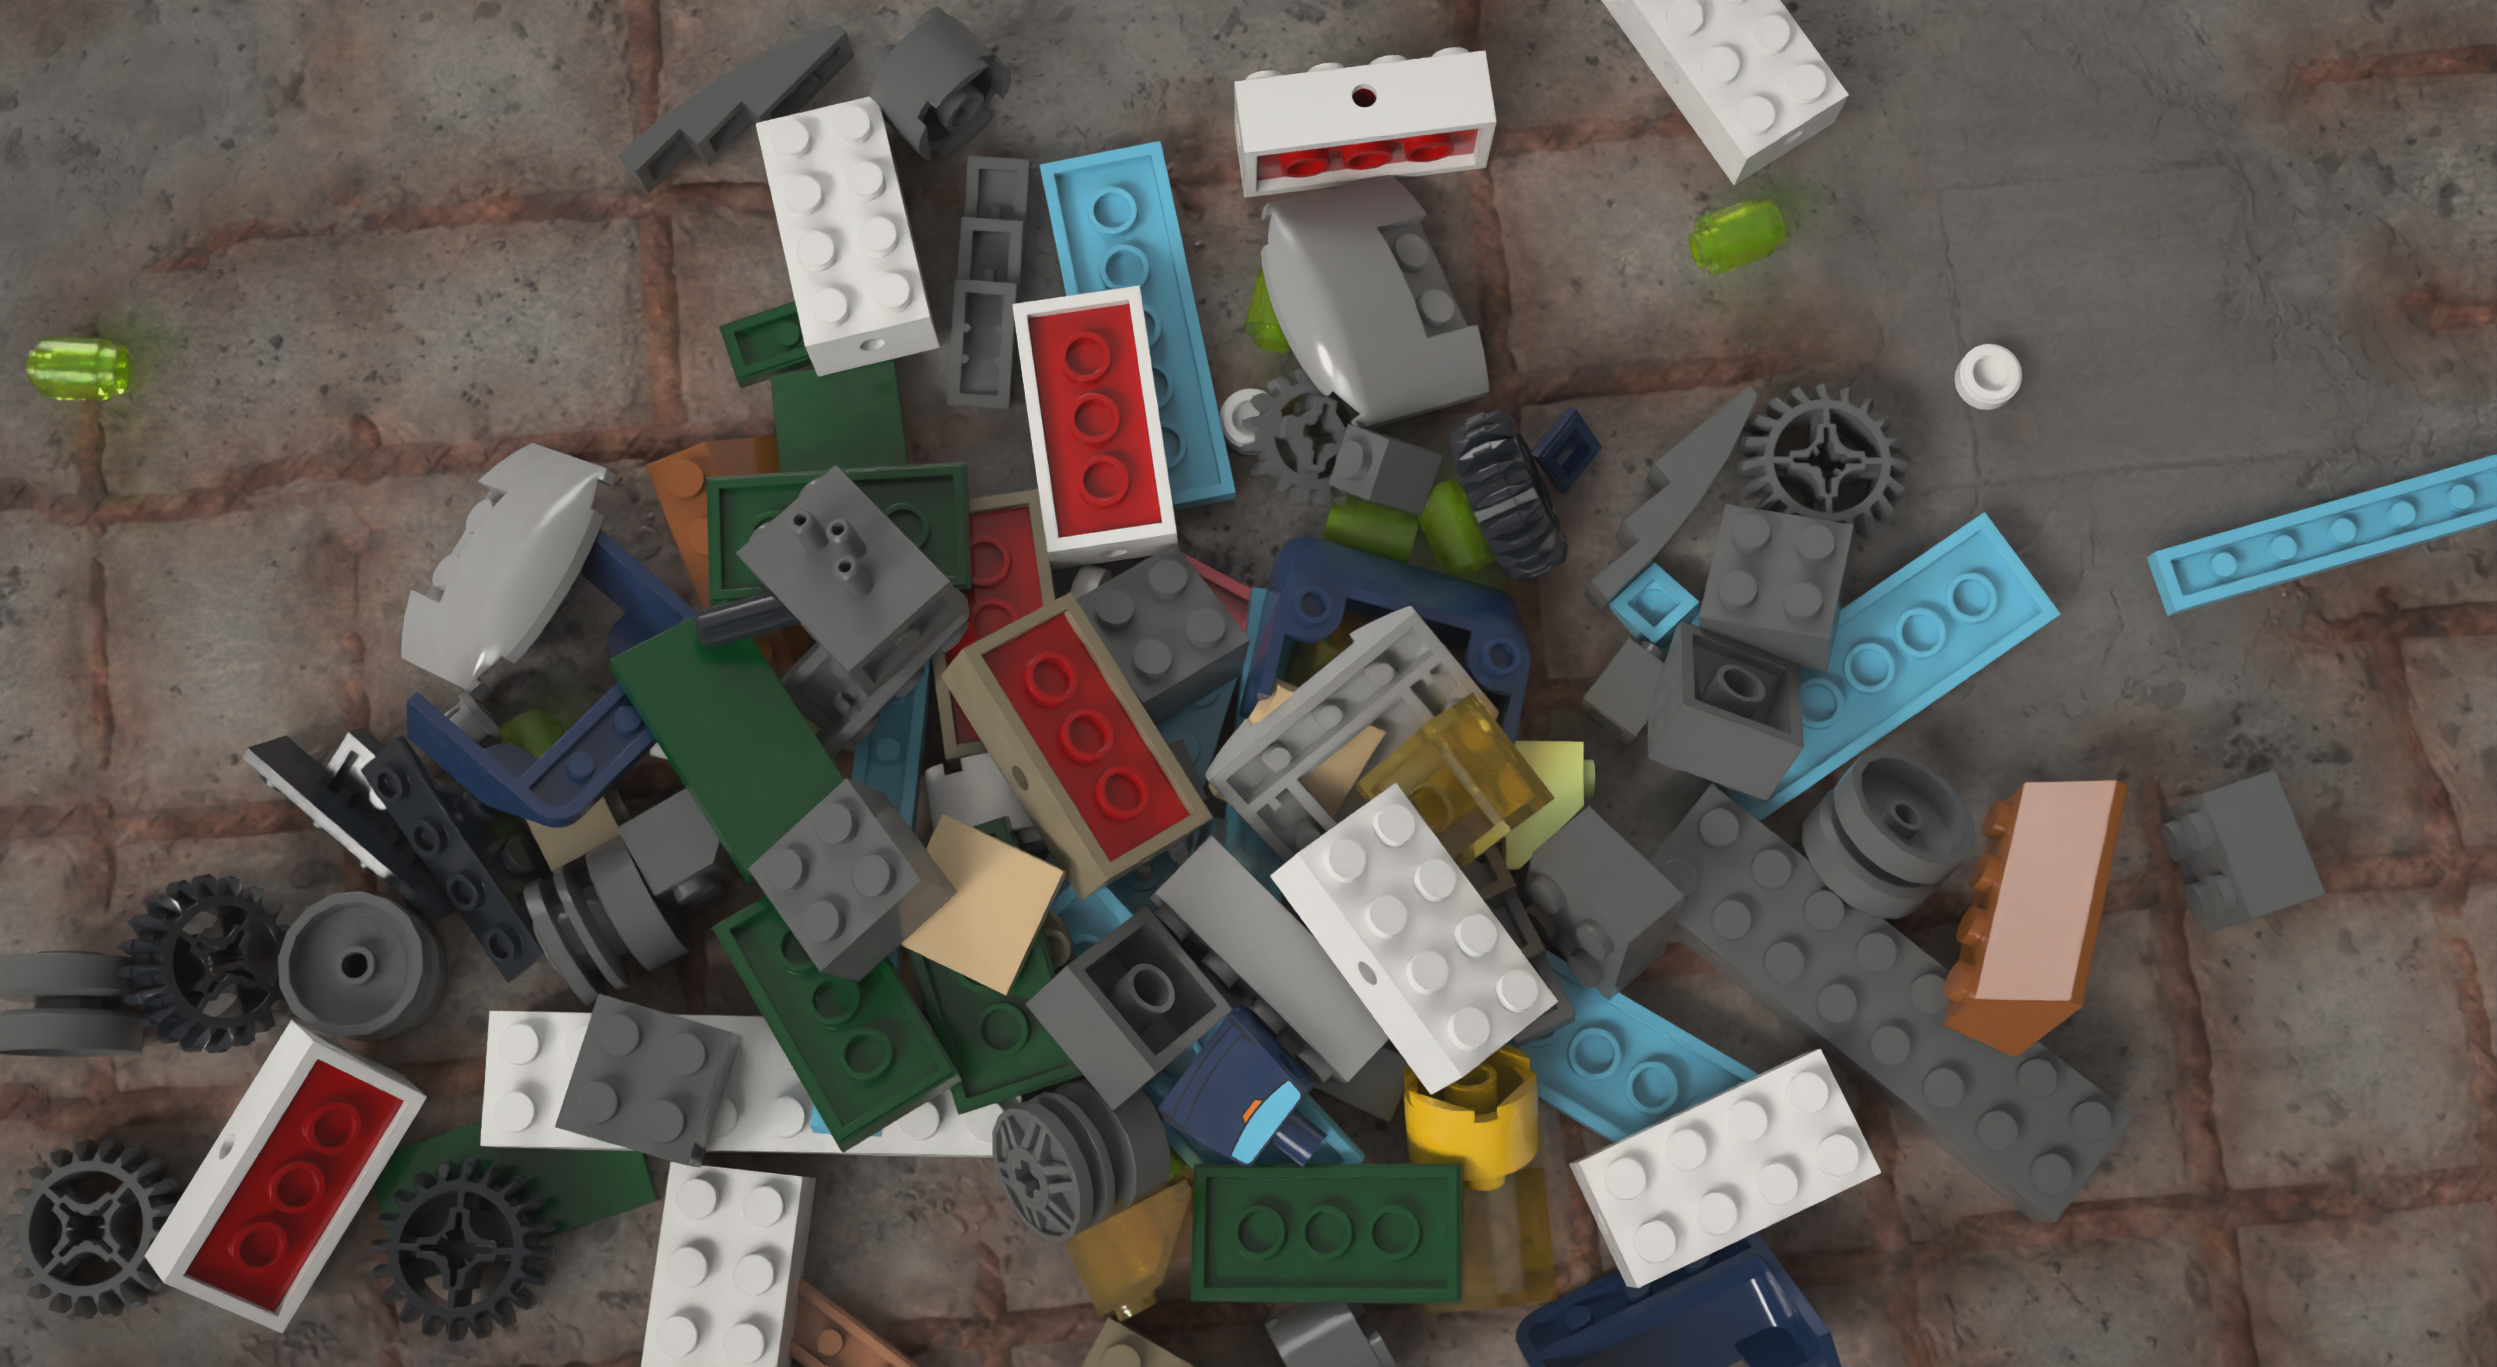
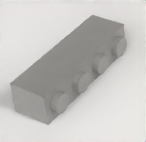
(1272, 959)

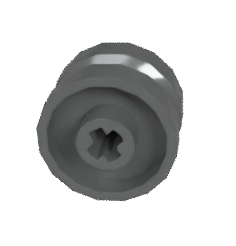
(1888, 834)
(334, 989)
(67, 1006)

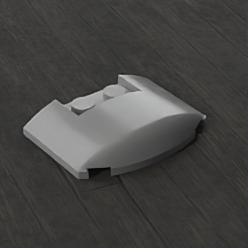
(1369, 302)
(507, 567)
(1388, 676)

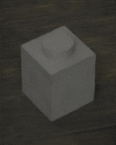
(1385, 469)
(1625, 691)

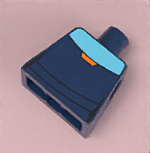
(1244, 1095)

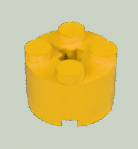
(1478, 1121)

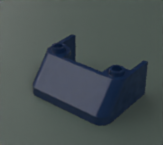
(1320, 579)
(597, 747)
(1701, 1315)

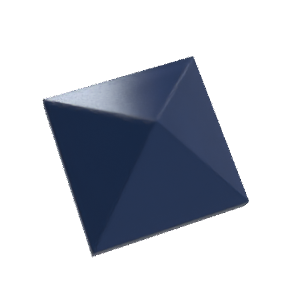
(1566, 449)

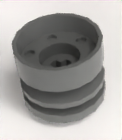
(602, 922)
(1077, 1160)

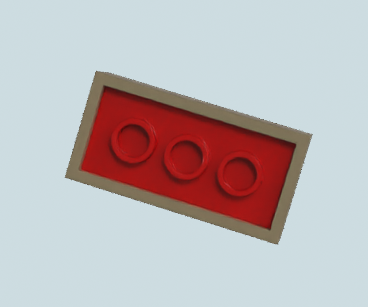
(1009, 582)
(1075, 745)

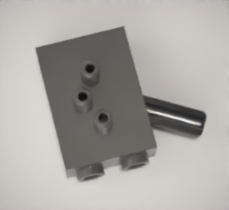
(844, 579)

